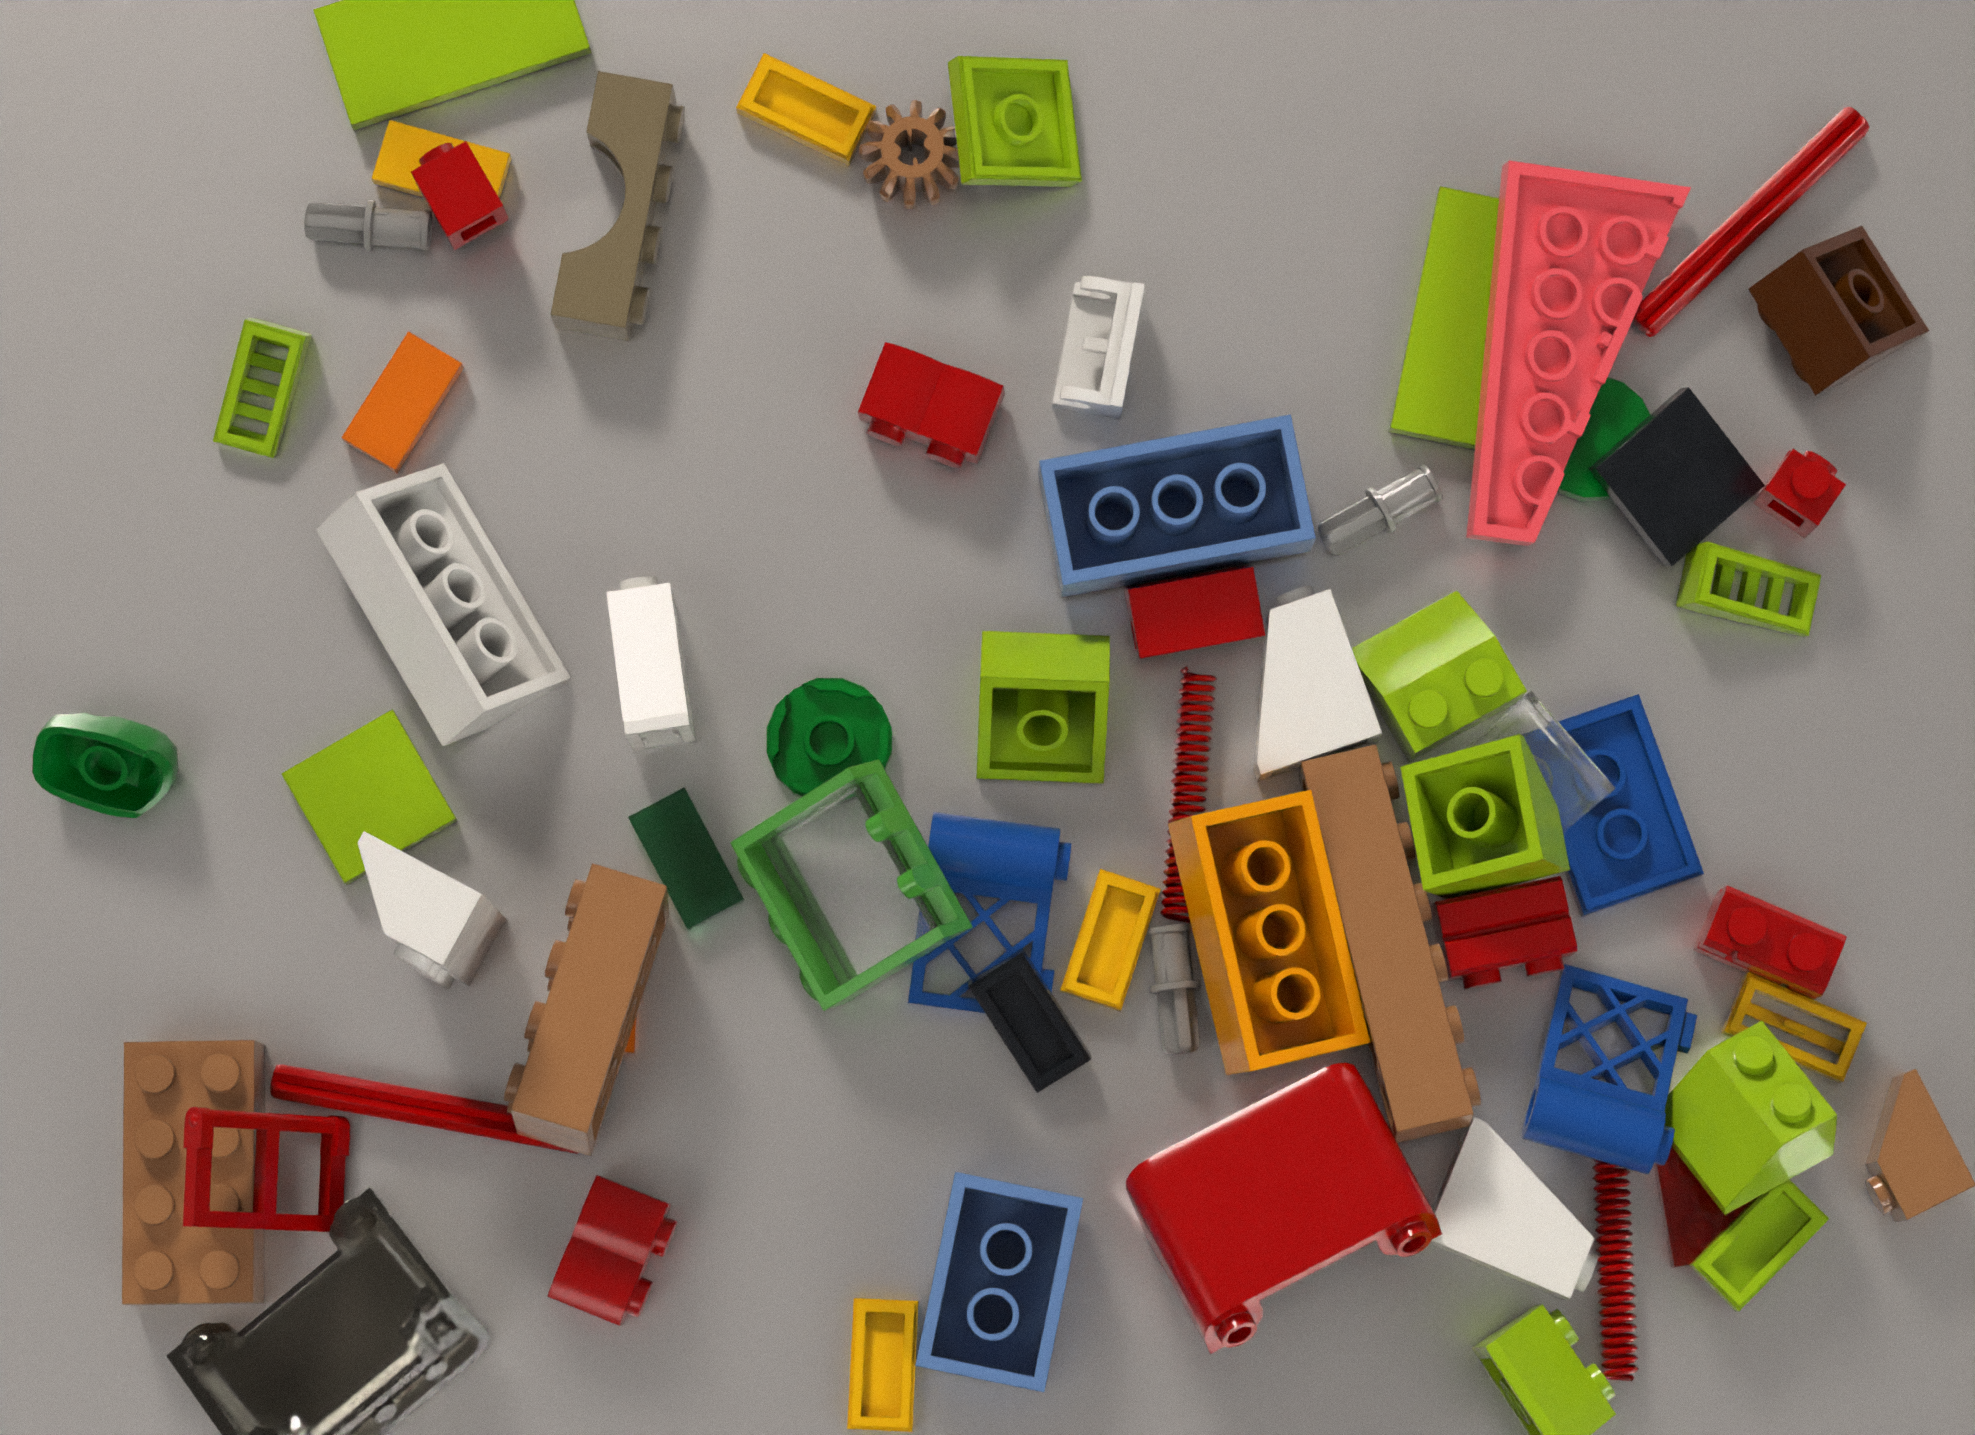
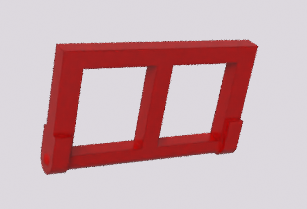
(198, 1141)

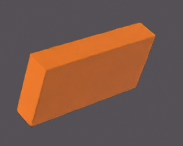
(402, 402)

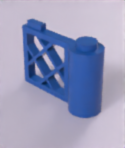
(994, 862)
(1600, 1116)

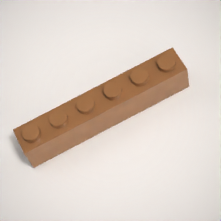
(1388, 946)

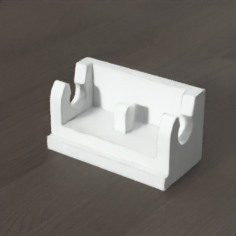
(1098, 346)

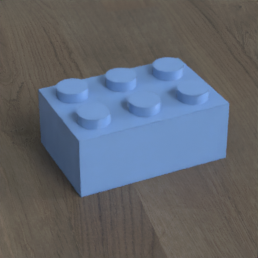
(999, 1282)

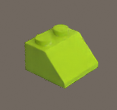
(1437, 675)
(1043, 707)
(1483, 819)
(1748, 1118)
(1544, 1376)

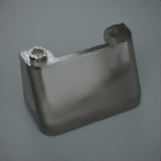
(344, 1345)

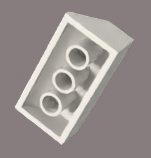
(442, 602)
(434, 919)

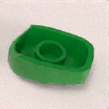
(104, 763)

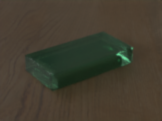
(686, 859)

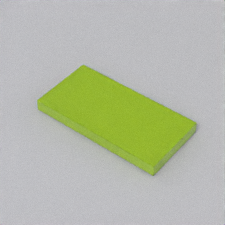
(425, 52)
(1449, 323)

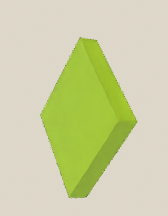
(1014, 121)
(369, 785)

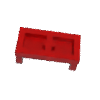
(1194, 611)

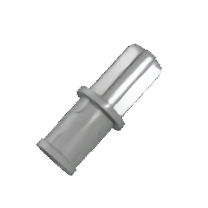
(368, 225)
(1380, 510)
(1175, 988)

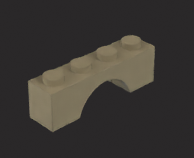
(601, 283)

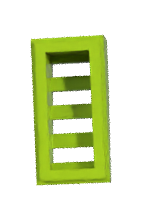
(291, 369)
(1698, 577)

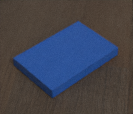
(1637, 833)

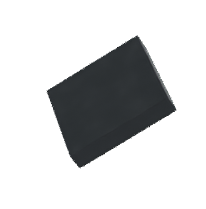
(1676, 476)

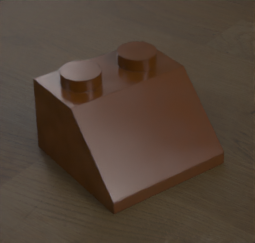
(1837, 309)

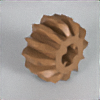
(887, 155)

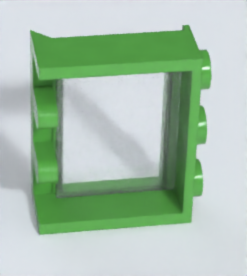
(849, 884)

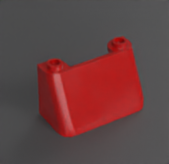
(1277, 1199)

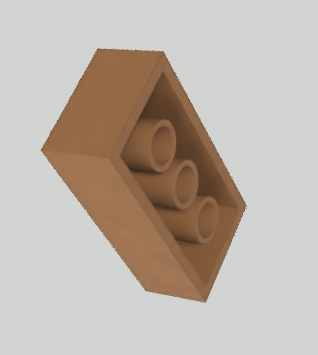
(590, 1008)
(159, 1255)

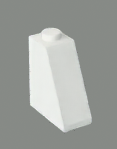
(650, 664)
(1309, 686)
(1508, 1218)

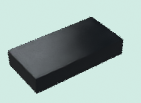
(1029, 1020)

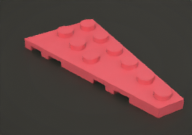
(1559, 307)

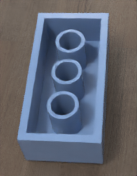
(1176, 505)

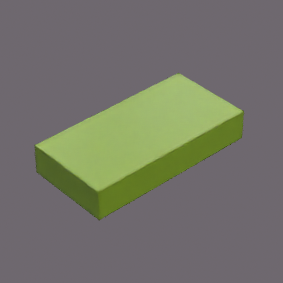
(1758, 1243)

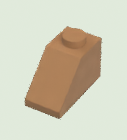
(1913, 1154)

